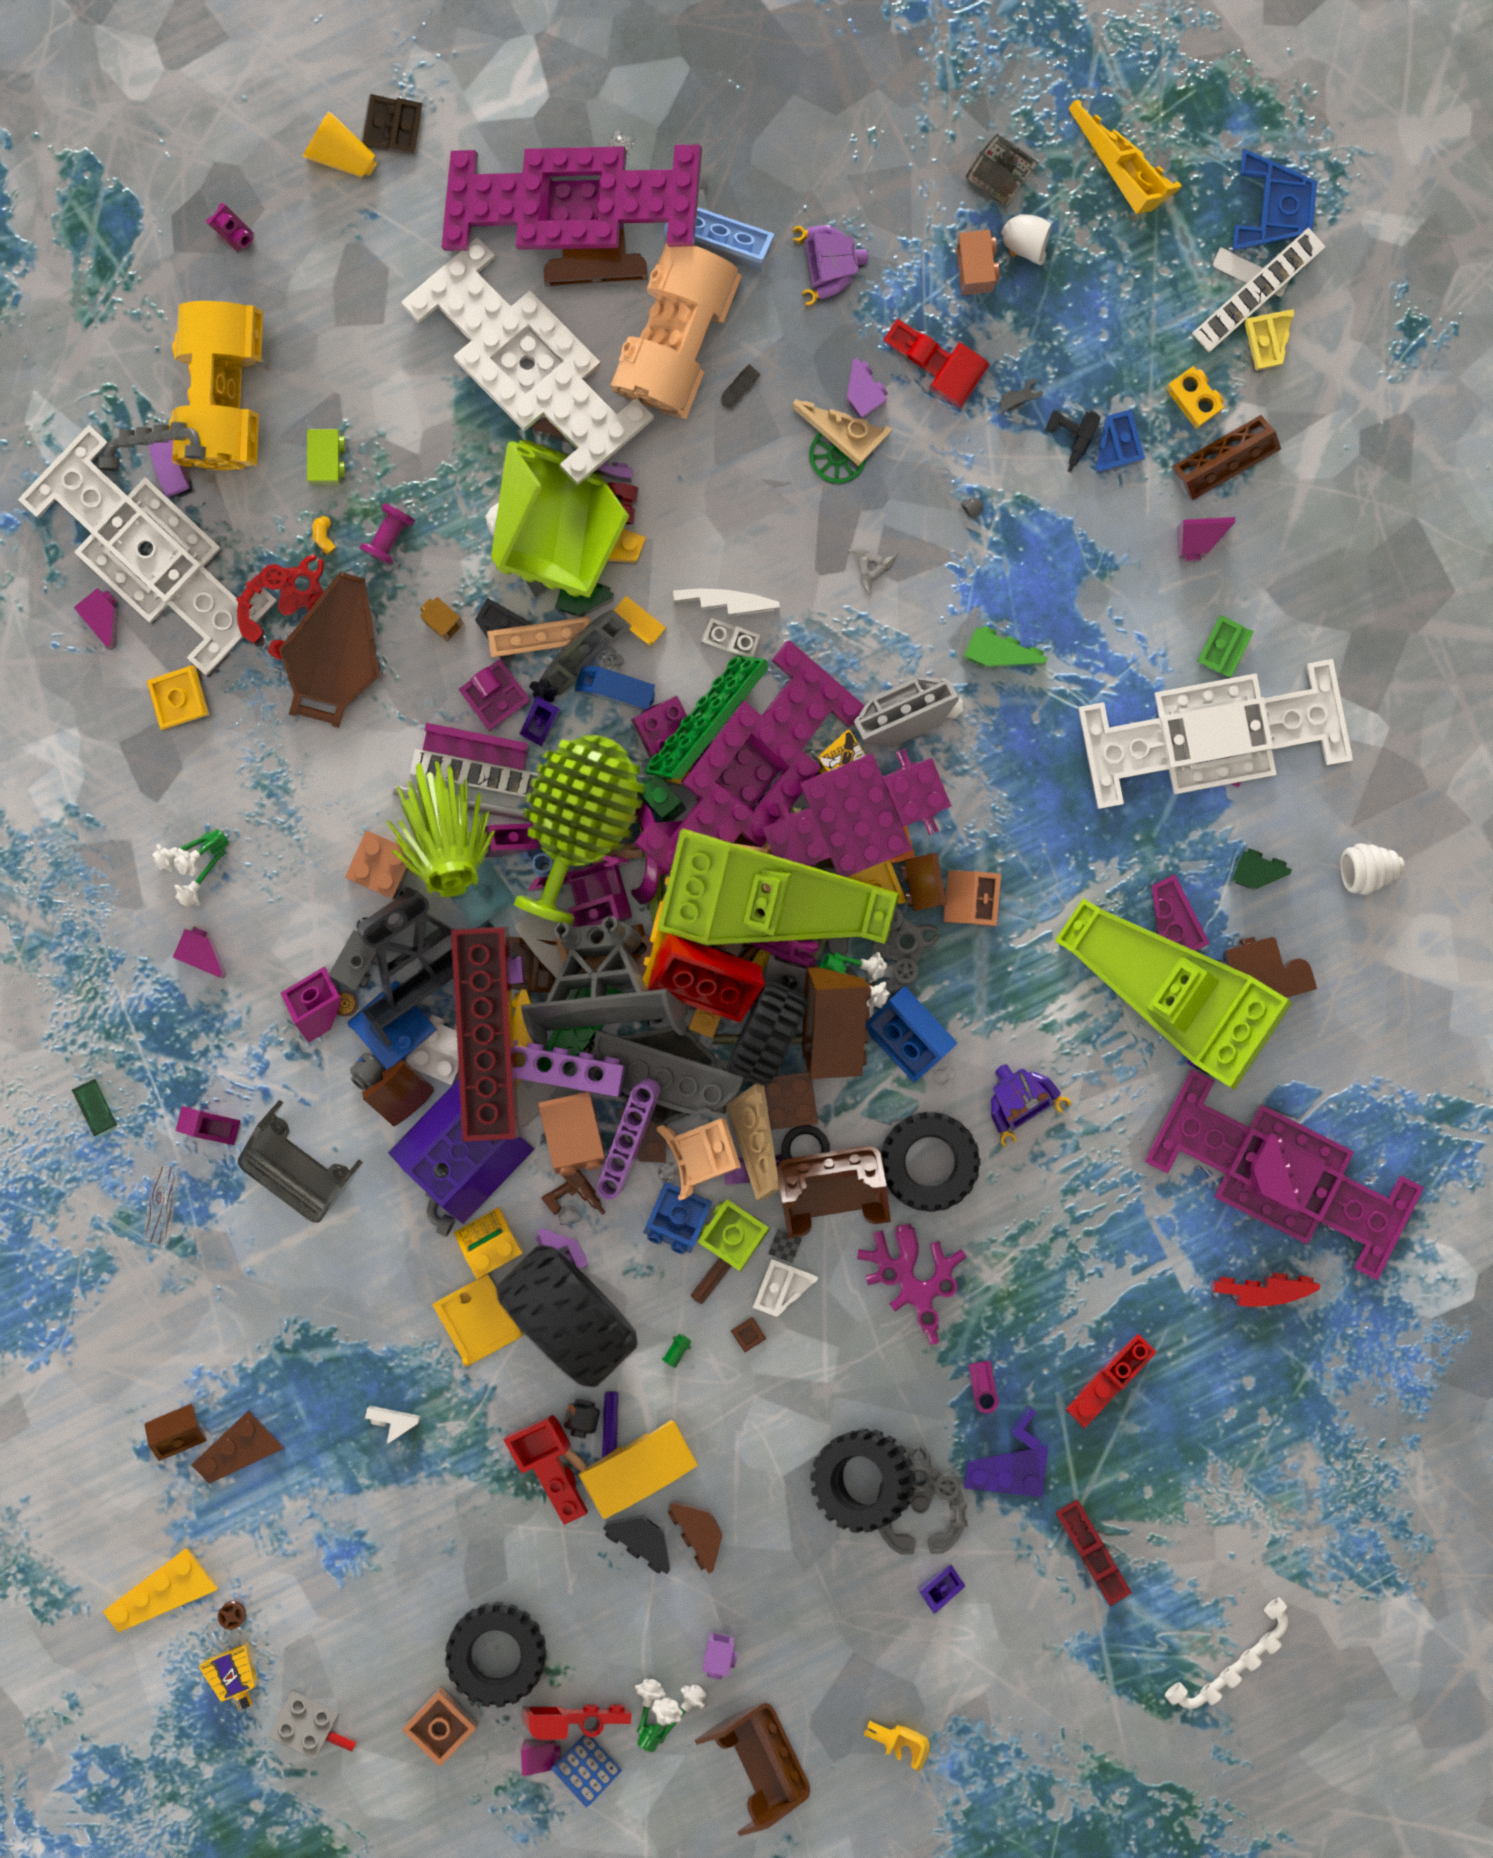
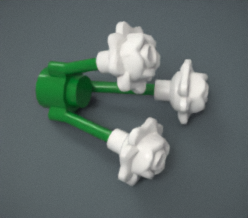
(186, 863)
(874, 970)
(666, 1711)

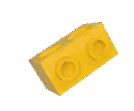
(1189, 401)

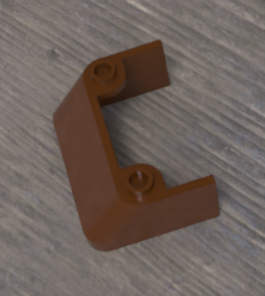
(767, 1761)

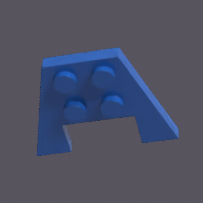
(1286, 203)

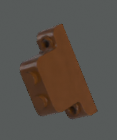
(595, 266)

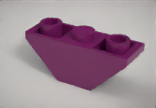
(1273, 1174)

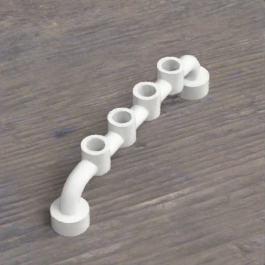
(1230, 1675)

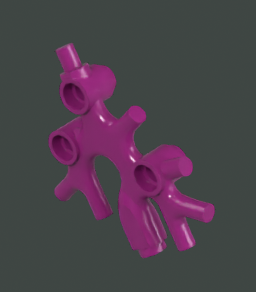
(913, 1291)

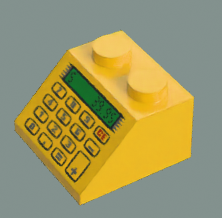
(488, 1243)

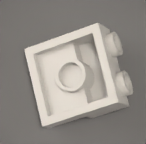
(438, 1053)

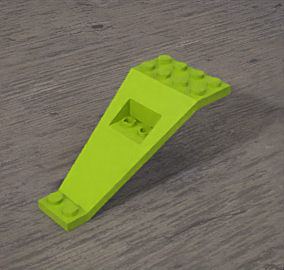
(1216, 1017)

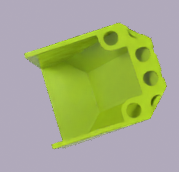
(552, 526)

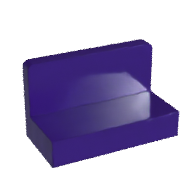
(1019, 1431)

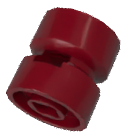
(629, 495)

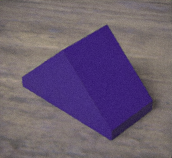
(540, 721)
(941, 1588)

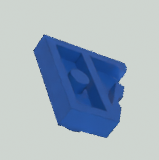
(1119, 442)

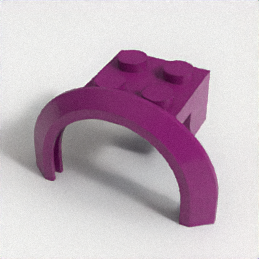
(648, 887)
(596, 891)

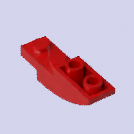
(1276, 1289)
(1110, 1380)

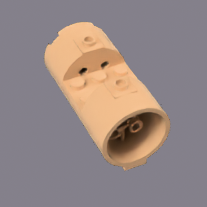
(689, 294)

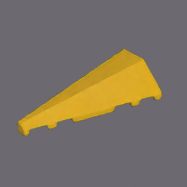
(1137, 179)

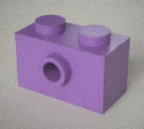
(719, 1655)

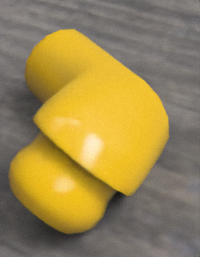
(319, 534)

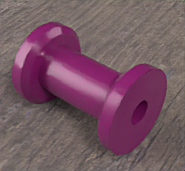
(387, 534)

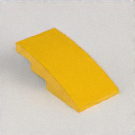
(637, 1469)

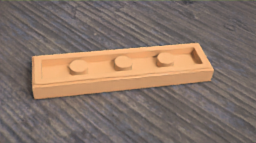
(535, 636)

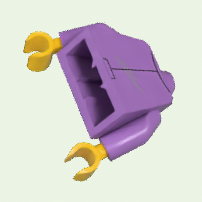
(830, 259)

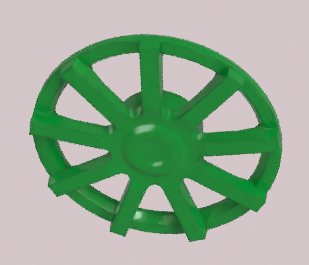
(836, 458)

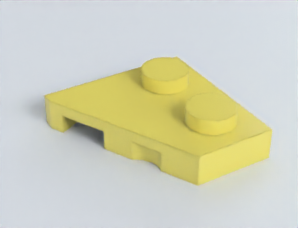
(1268, 338)

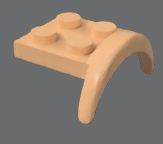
(701, 1153)

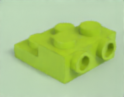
(733, 1234)

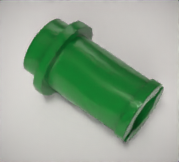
(677, 1350)

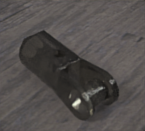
(739, 386)

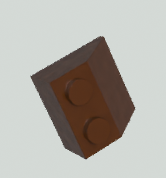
(924, 882)

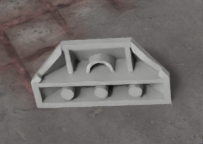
(906, 711)

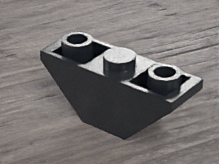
(642, 1539)

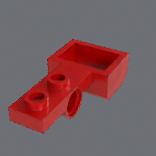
(954, 373)
(539, 1449)
(553, 1721)

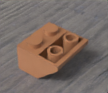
(972, 898)

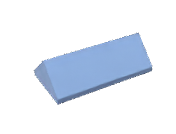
(731, 239)

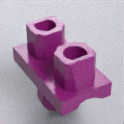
(230, 228)

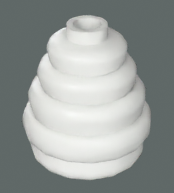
(1369, 868)

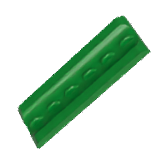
(707, 717)

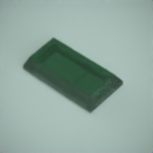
(94, 1107)

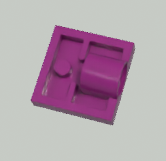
(494, 694)
(658, 724)

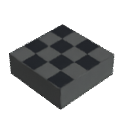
(784, 1247)

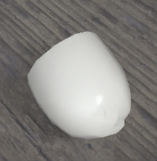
(1027, 237)

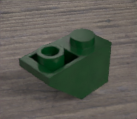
(584, 605)
(1254, 871)

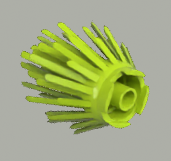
(444, 847)

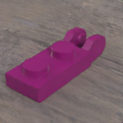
(789, 950)

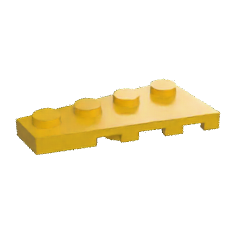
(165, 1589)

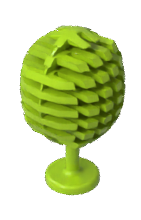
(579, 811)

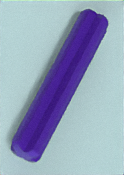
(610, 1422)

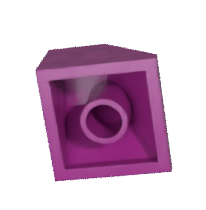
(1199, 536)
(313, 1004)

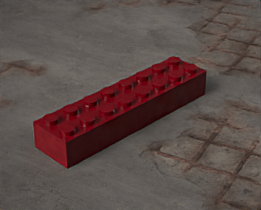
(485, 1034)

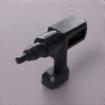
(1081, 432)

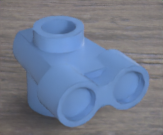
(538, 859)

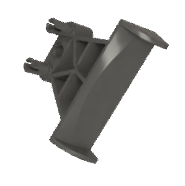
(600, 1009)

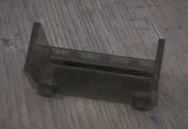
(291, 1171)

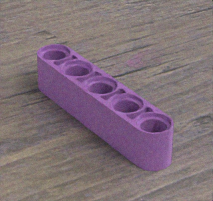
(634, 1128)

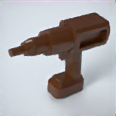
(575, 1183)

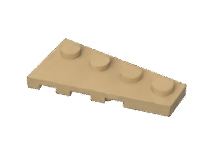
(753, 1132)

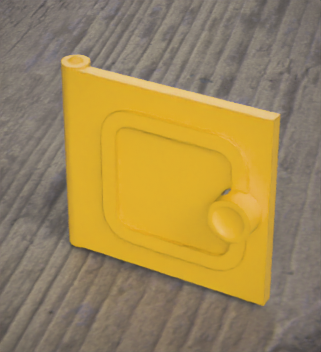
(478, 1325)

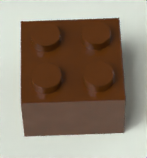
(791, 1101)

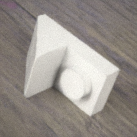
(399, 1421)

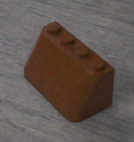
(835, 1023)

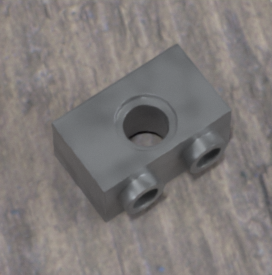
(779, 968)

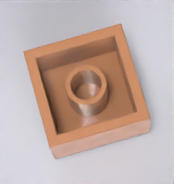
(976, 262)
(377, 866)
(440, 1726)

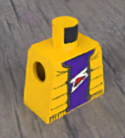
(232, 1675)

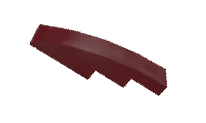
(1093, 1553)

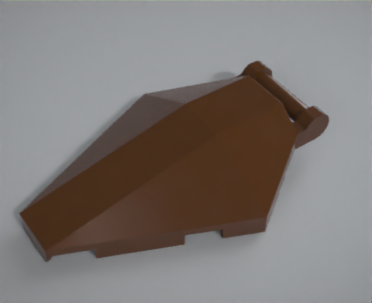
(332, 650)

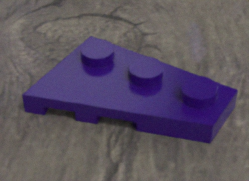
(1010, 1473)

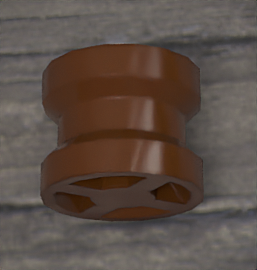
(228, 1619)

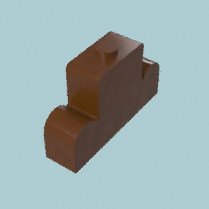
(1264, 963)

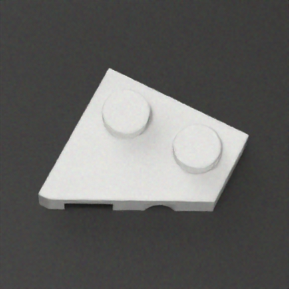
(781, 1287)

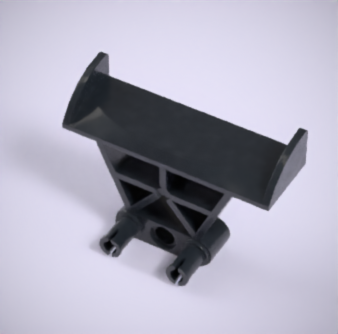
(377, 931)

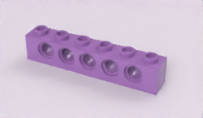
(610, 1083)

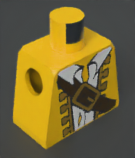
(840, 752)

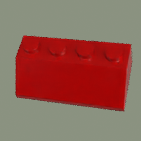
(706, 977)

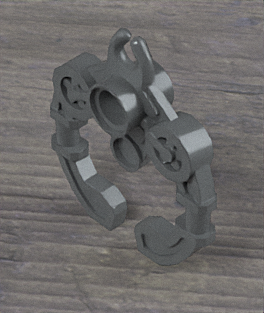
(906, 966)
(947, 1488)

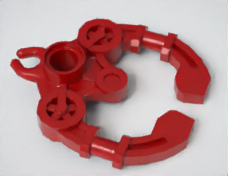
(290, 599)

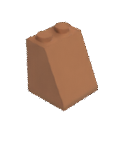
(572, 1133)

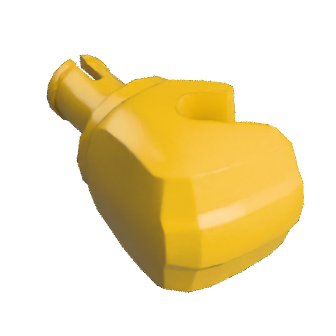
(898, 1738)

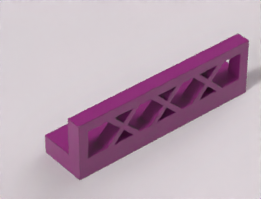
(475, 746)

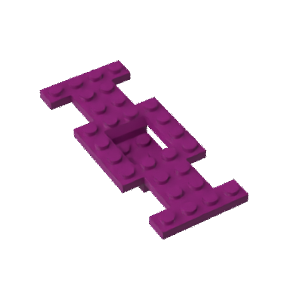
(572, 211)
(751, 753)
(1316, 1170)

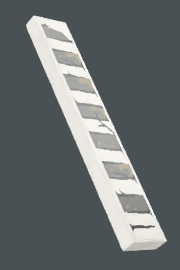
(1258, 289)
(478, 773)

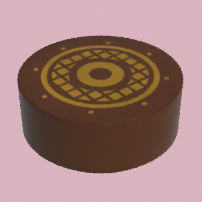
(349, 1003)

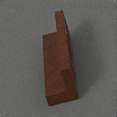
(1230, 460)

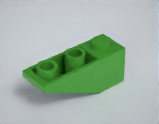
(995, 652)

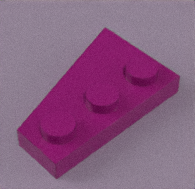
(1175, 915)

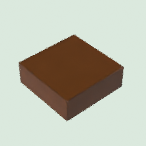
(748, 1334)

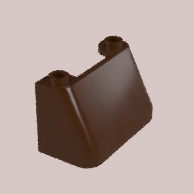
(832, 1185)

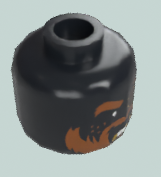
(581, 1418)

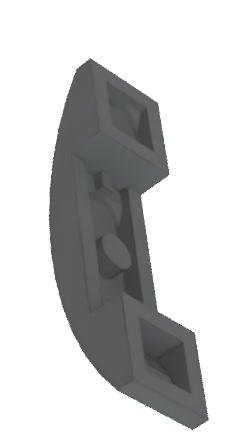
(583, 648)

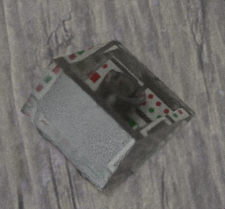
(1001, 169)

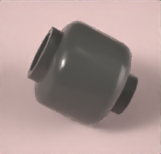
(367, 1071)

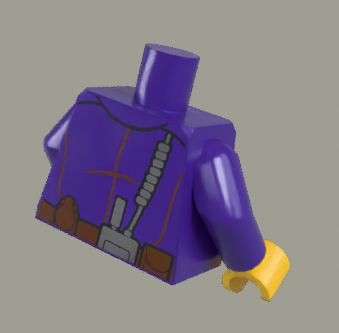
(1021, 1098)

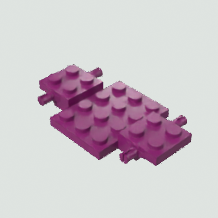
(858, 814)

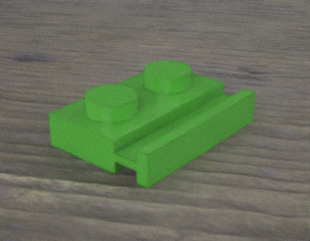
(1225, 646)

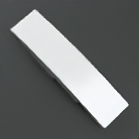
(736, 602)

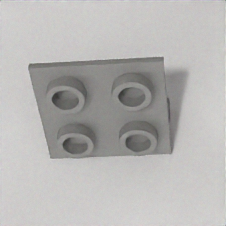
(303, 1725)

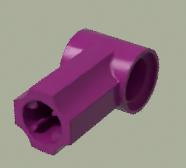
(983, 1383)

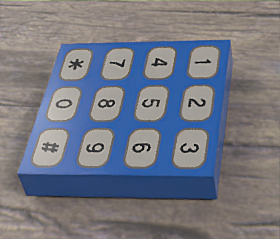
(586, 1769)

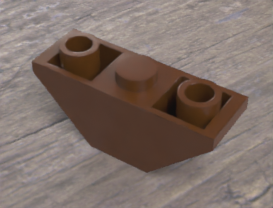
(699, 1531)

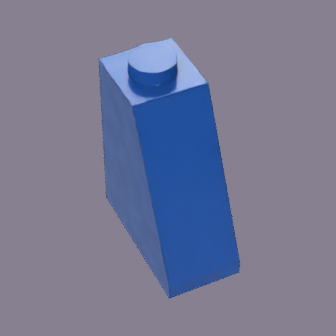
(615, 687)

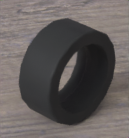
(799, 1130)

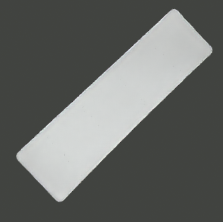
(1240, 268)

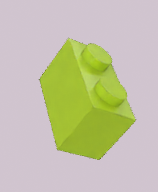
(324, 456)

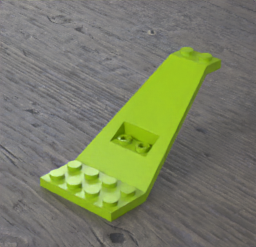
(720, 888)

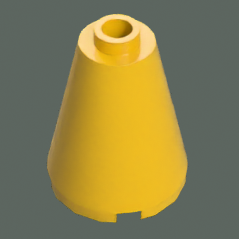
(339, 148)

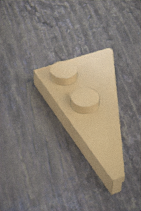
(847, 433)

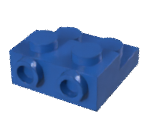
(677, 1220)

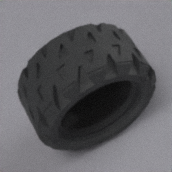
(566, 1316)

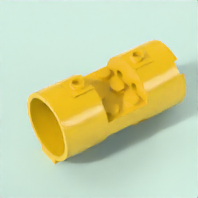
(217, 344)

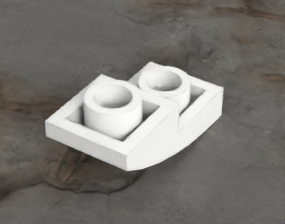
(730, 638)

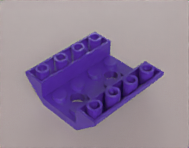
(473, 1166)

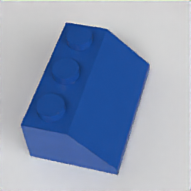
(909, 1034)

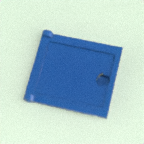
(404, 1032)

